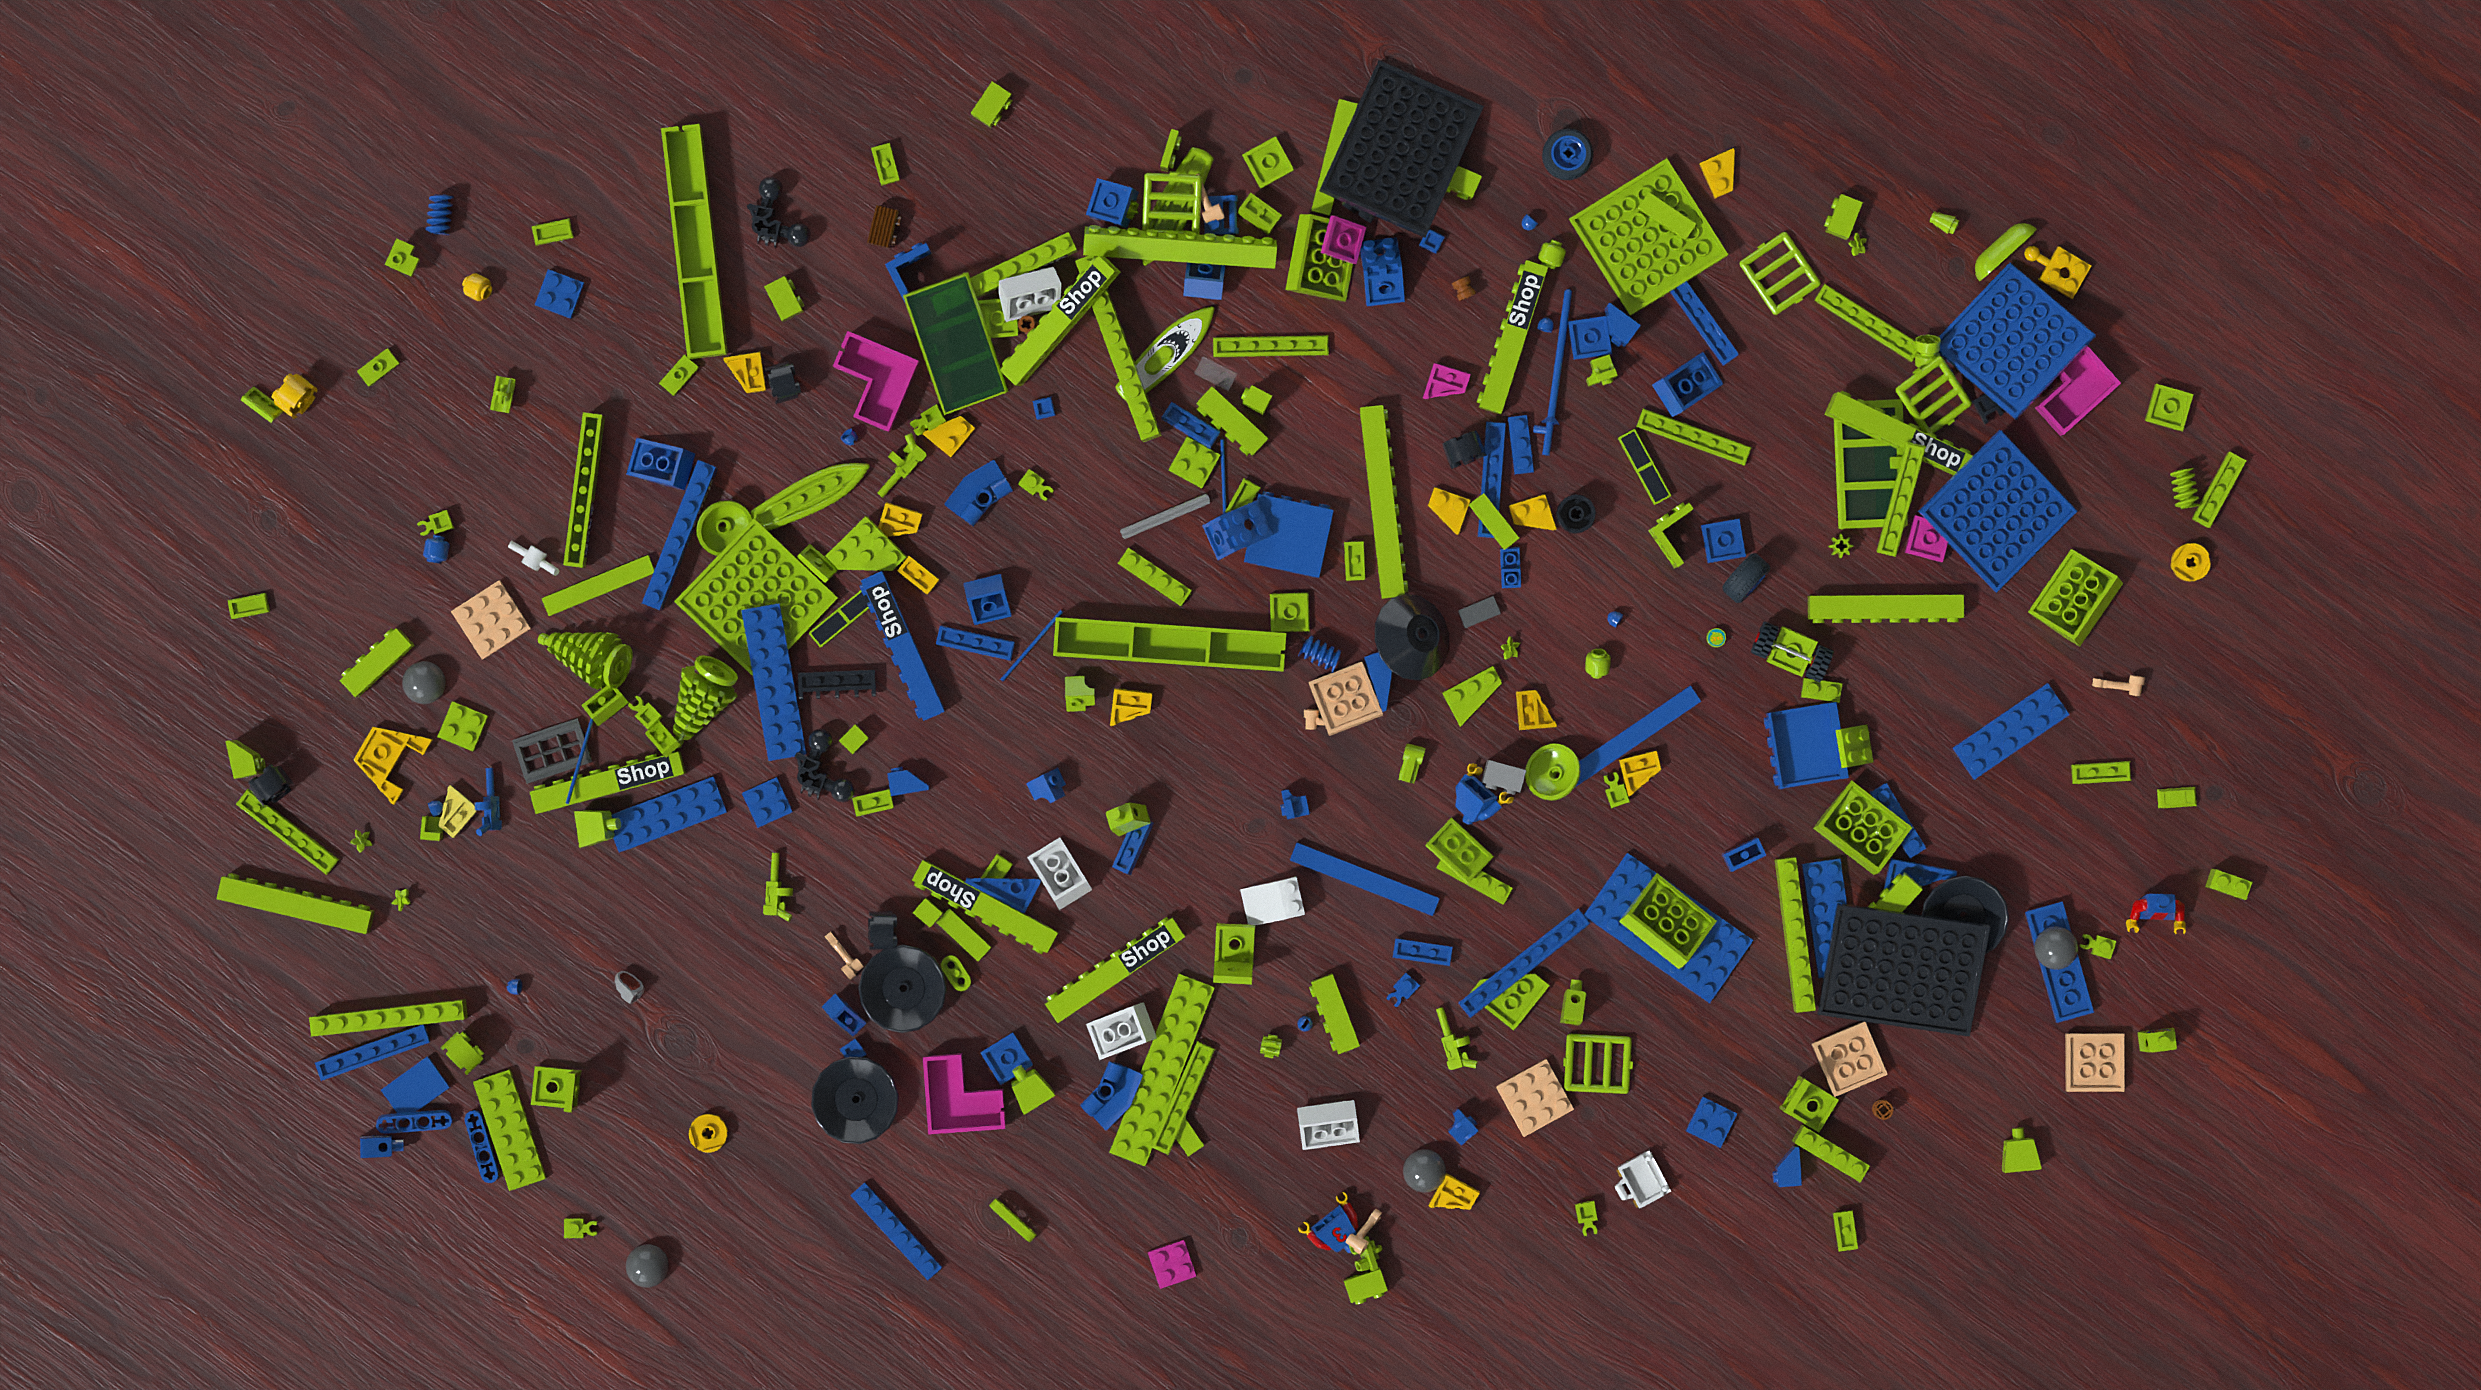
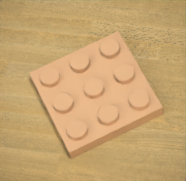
(491, 620)
(1345, 698)
(1849, 1059)
(2094, 1062)
(1534, 1097)

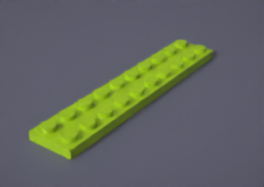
(1162, 1069)

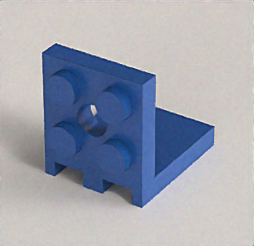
(903, 260)
(1382, 270)
(1228, 531)

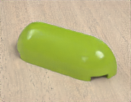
(2002, 248)

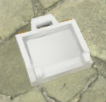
(1642, 1180)

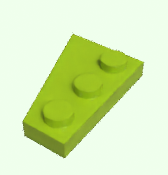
(1471, 694)

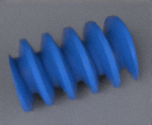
(439, 214)
(1320, 653)

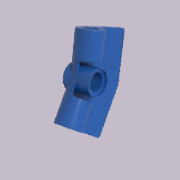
(985, 480)
(1123, 1088)

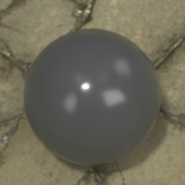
(424, 682)
(2056, 948)
(1424, 1170)
(647, 1265)

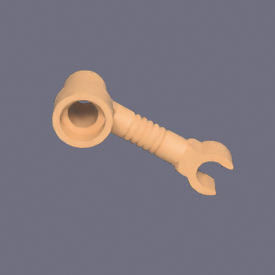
(1211, 212)
(2134, 685)
(1312, 719)
(852, 966)
(1357, 1241)

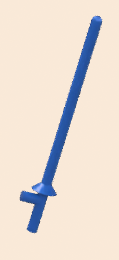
(1550, 419)

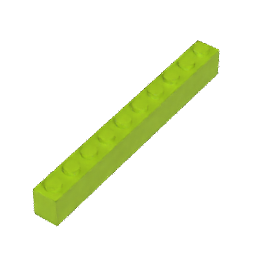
(1180, 247)
(1123, 362)
(1382, 501)

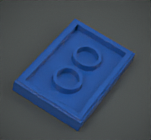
(415, 1087)

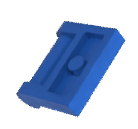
(1217, 227)

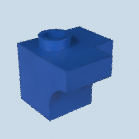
(1048, 786)
(1293, 805)
(1463, 1127)

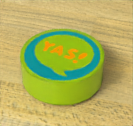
(1716, 637)

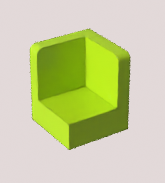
(853, 739)
(430, 828)
(928, 912)

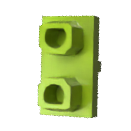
(503, 394)
(1369, 1256)

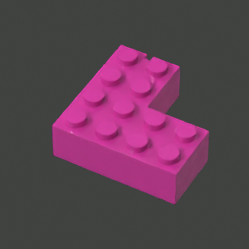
(887, 376)
(2083, 387)
(950, 1106)

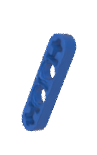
(414, 1125)
(478, 1147)

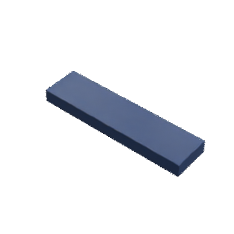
(975, 643)

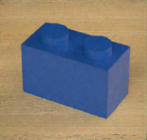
(1743, 854)

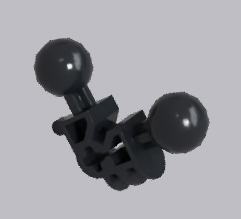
(797, 234)
(841, 789)

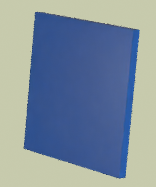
(2013, 340)
(1997, 511)

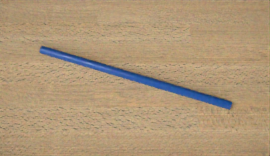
(1223, 476)
(1031, 646)
(579, 761)

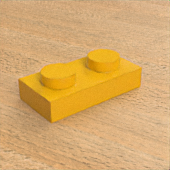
(918, 575)

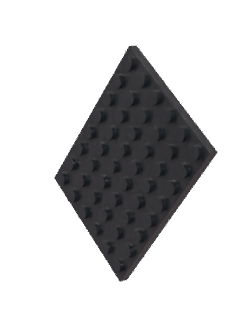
(1401, 148)
(1903, 969)

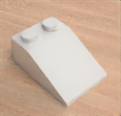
(1059, 873)
(1272, 901)
(1121, 1031)

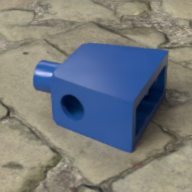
(370, 1146)

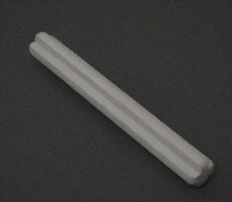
(1165, 516)

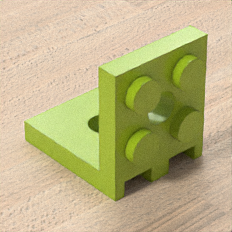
(1664, 522)
(1234, 963)
(567, 1091)
(1797, 1101)

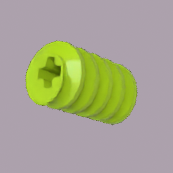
(2184, 488)

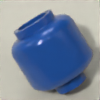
(436, 549)

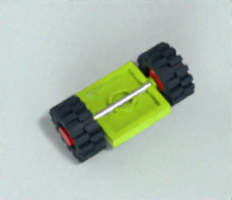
(1792, 651)

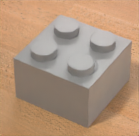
(1503, 776)

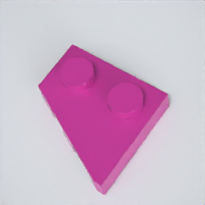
(1445, 381)

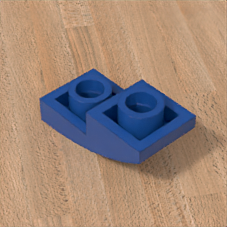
(1510, 567)

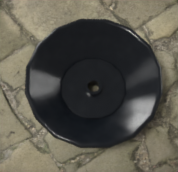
(1399, 641)
(1975, 897)
(882, 994)
(834, 1102)

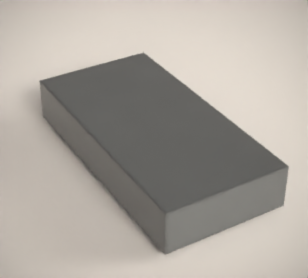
(1479, 612)

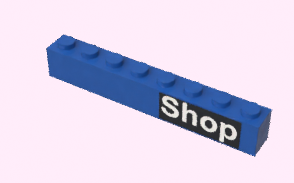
(679, 535)
(902, 645)

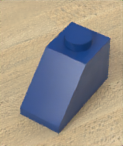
(905, 782)
(843, 1015)
(1788, 1169)

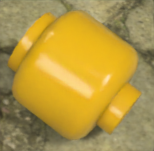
(477, 287)

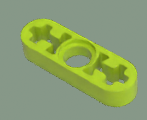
(1015, 1222)

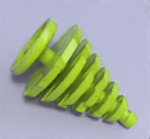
(593, 657)
(702, 695)

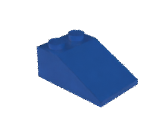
(1687, 384)
(660, 463)
(1380, 678)

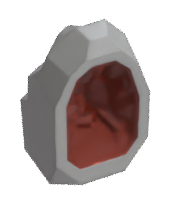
(629, 986)

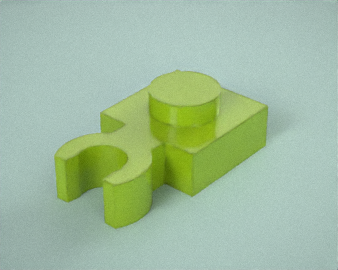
(930, 419)
(1033, 483)
(438, 522)
(646, 714)
(1616, 793)
(2101, 946)
(1586, 1214)
(576, 1228)

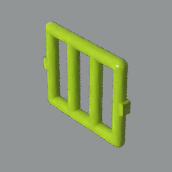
(1172, 177)
(1804, 268)
(1947, 376)
(1606, 1087)

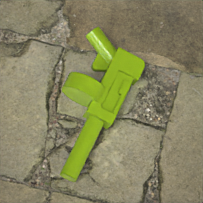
(904, 465)
(774, 893)
(1452, 1045)

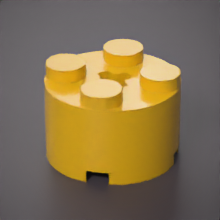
(294, 395)

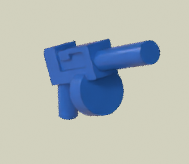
(490, 807)

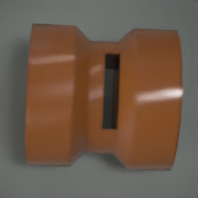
(1464, 289)
(1880, 1107)

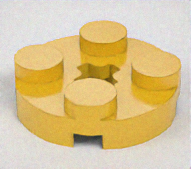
(2201, 561)
(702, 1142)

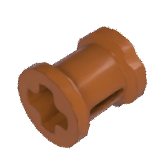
(1022, 324)

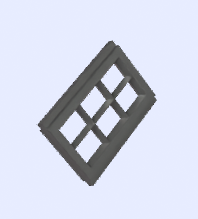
(538, 737)

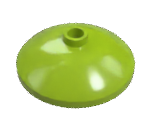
(716, 538)
(1545, 765)

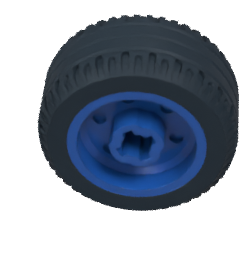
(1558, 163)
(1746, 578)

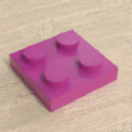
(1343, 239)
(1925, 541)
(1172, 1264)

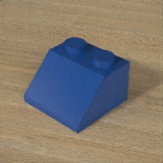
(1204, 280)
(1620, 325)
(987, 599)

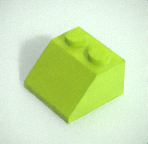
(244, 760)

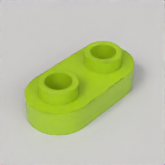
(955, 973)

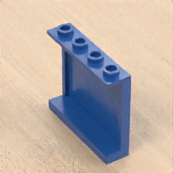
(1297, 538)
(1804, 745)

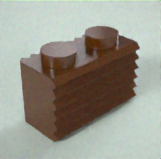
(883, 227)

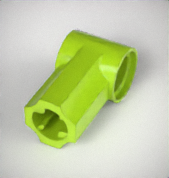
(1412, 759)

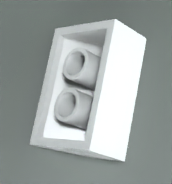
(1029, 293)
(1328, 1125)

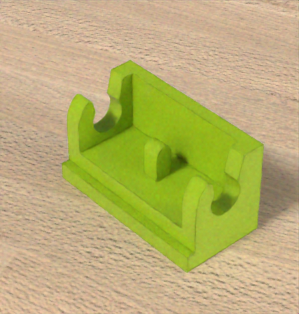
(1259, 214)

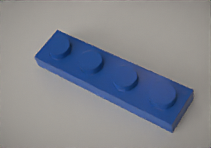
(1912, 843)

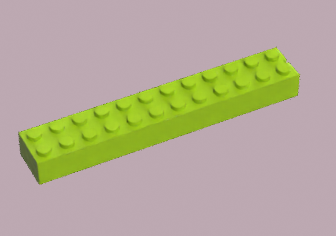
(694, 241)
(1169, 644)

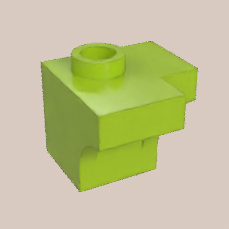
(402, 258)
(1602, 371)
(1078, 694)

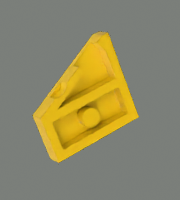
(1719, 173)
(748, 371)
(950, 435)
(1449, 508)
(1533, 513)
(899, 520)
(1129, 704)
(1532, 712)
(1639, 770)
(1454, 1194)

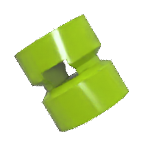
(1927, 349)

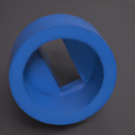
(1528, 222)
(1545, 325)
(849, 436)
(1614, 618)
(435, 807)
(515, 986)
(1301, 1021)

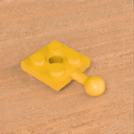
(2051, 274)

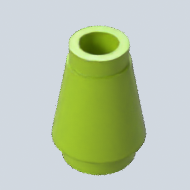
(1945, 222)

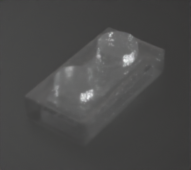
(1215, 373)

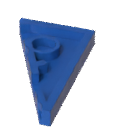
(1920, 873)
(1012, 892)

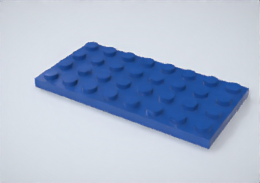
(1710, 962)

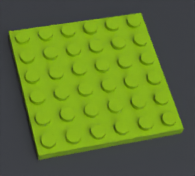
(1639, 253)
(752, 574)

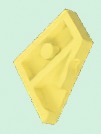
(456, 812)

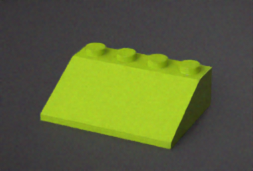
(1310, 269)
(2075, 597)
(1863, 828)
(1668, 921)

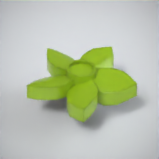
(1857, 245)
(1510, 648)
(361, 840)
(401, 898)

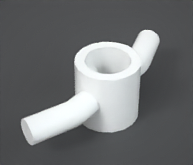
(534, 558)

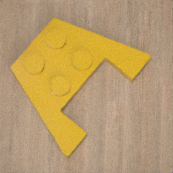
(382, 752)

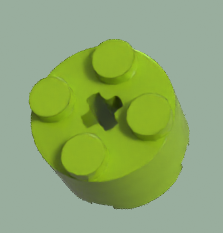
(462, 1052)

